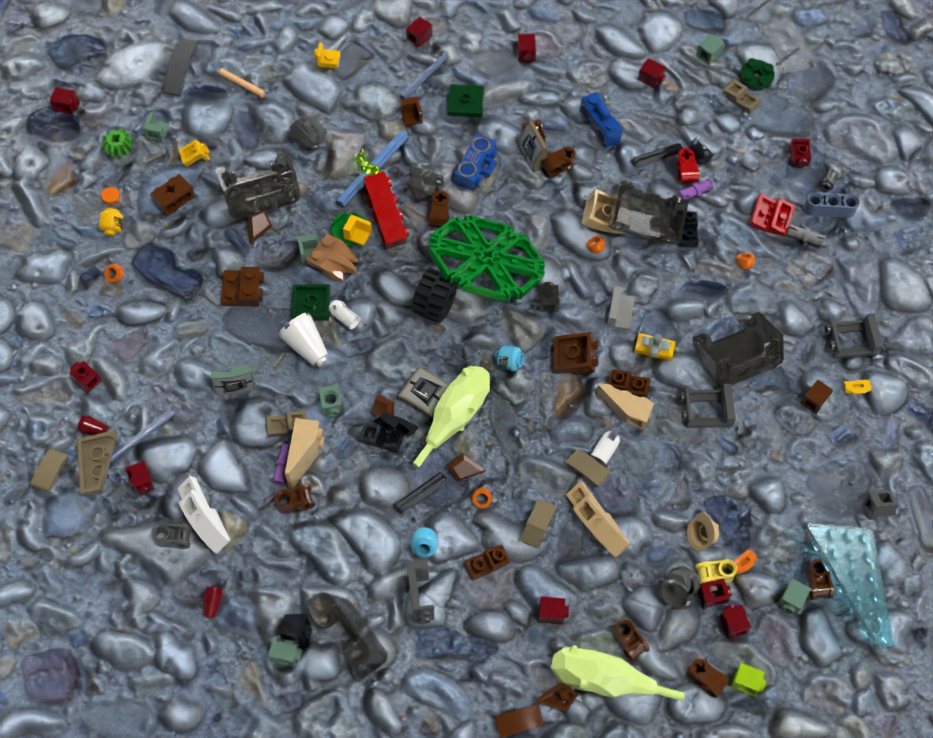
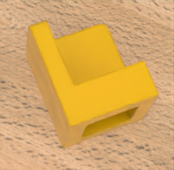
(357, 230)

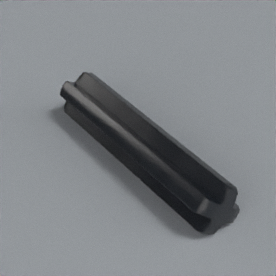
(657, 155)
(421, 492)

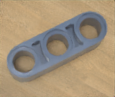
(831, 205)

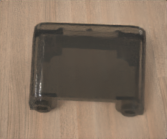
(742, 354)

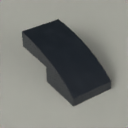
(391, 422)
(378, 437)

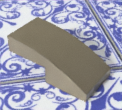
(739, 95)
(283, 425)
(588, 467)
(48, 470)

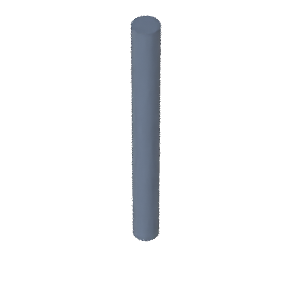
(424, 76)
(141, 435)

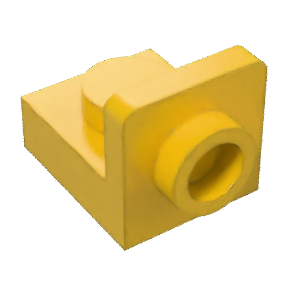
(326, 57)
(193, 152)

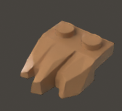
(332, 258)

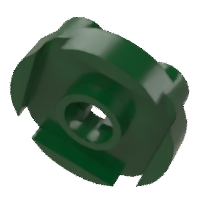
(760, 67)

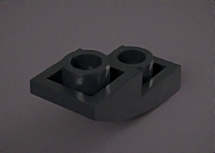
(690, 233)

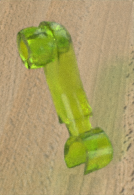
(365, 165)

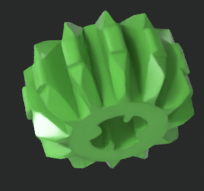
(117, 143)

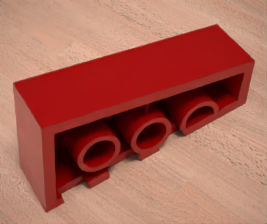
(384, 210)

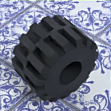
(434, 296)

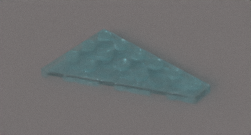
(856, 567)

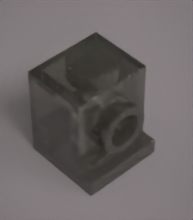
(548, 297)

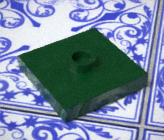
(465, 100)
(312, 300)

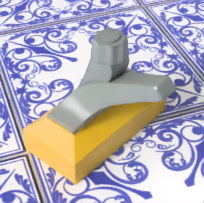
(655, 346)

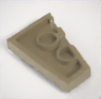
(94, 461)

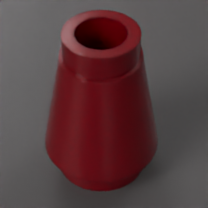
(91, 426)
(211, 601)

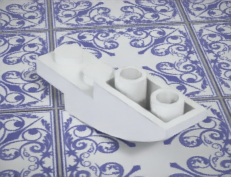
(201, 516)

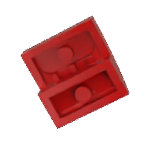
(772, 215)

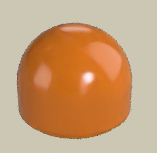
(598, 247)
(745, 260)
(119, 273)
(485, 491)

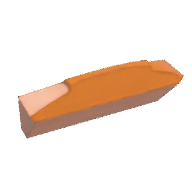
(745, 561)

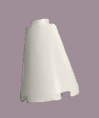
(305, 339)

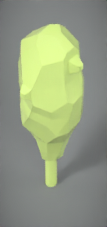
(456, 408)
(604, 674)

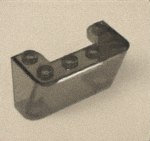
(647, 214)
(328, 610)

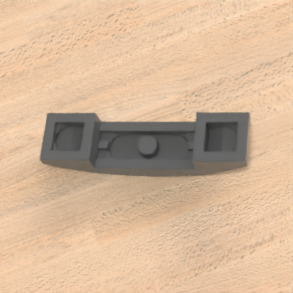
(178, 66)

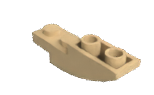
(597, 521)

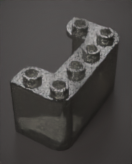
(260, 190)

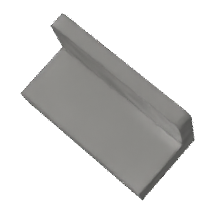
(620, 310)

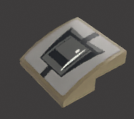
(532, 146)
(423, 391)

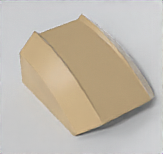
(597, 212)

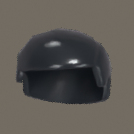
(701, 152)

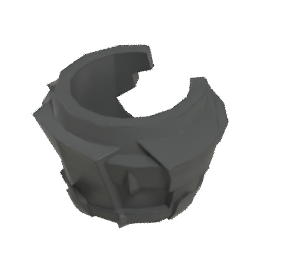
(308, 131)
(423, 181)
(678, 587)

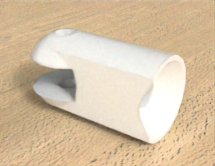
(344, 314)
(605, 448)

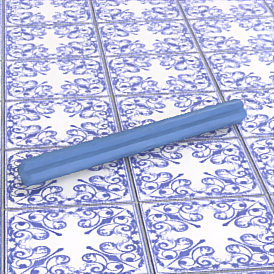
(380, 160)

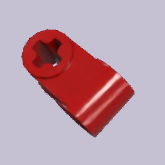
(687, 167)

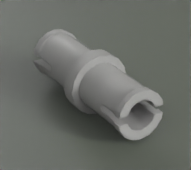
(806, 235)

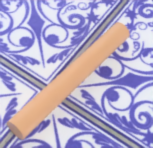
(241, 82)

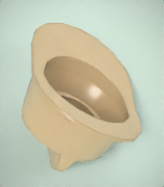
(702, 532)

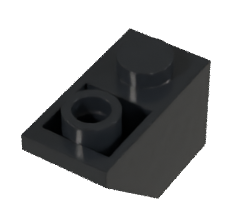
(296, 628)

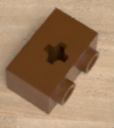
(172, 195)

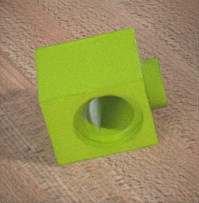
(748, 680)

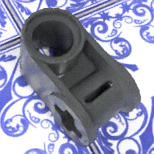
(176, 536)

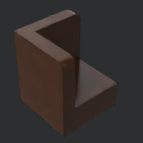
(411, 111)
(816, 396)

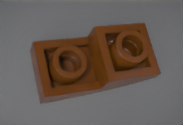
(625, 381)
(486, 563)
(519, 721)

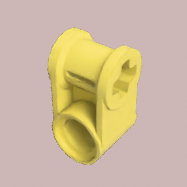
(712, 571)

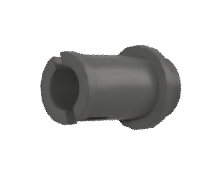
(828, 182)

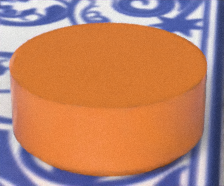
(110, 196)

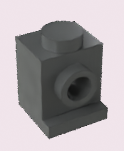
(880, 503)

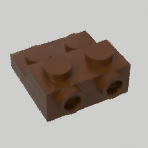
(242, 287)
(575, 353)

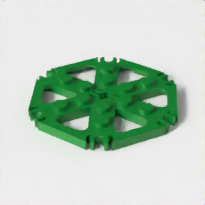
(496, 266)

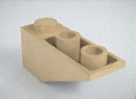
(630, 408)

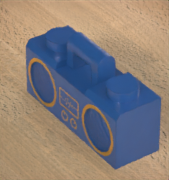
(600, 120)
(470, 170)

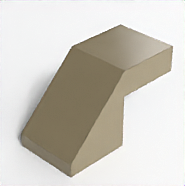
(538, 523)

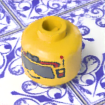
(110, 221)

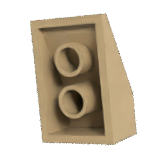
(304, 449)

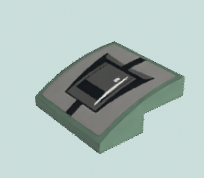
(238, 381)

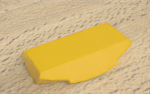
(857, 386)

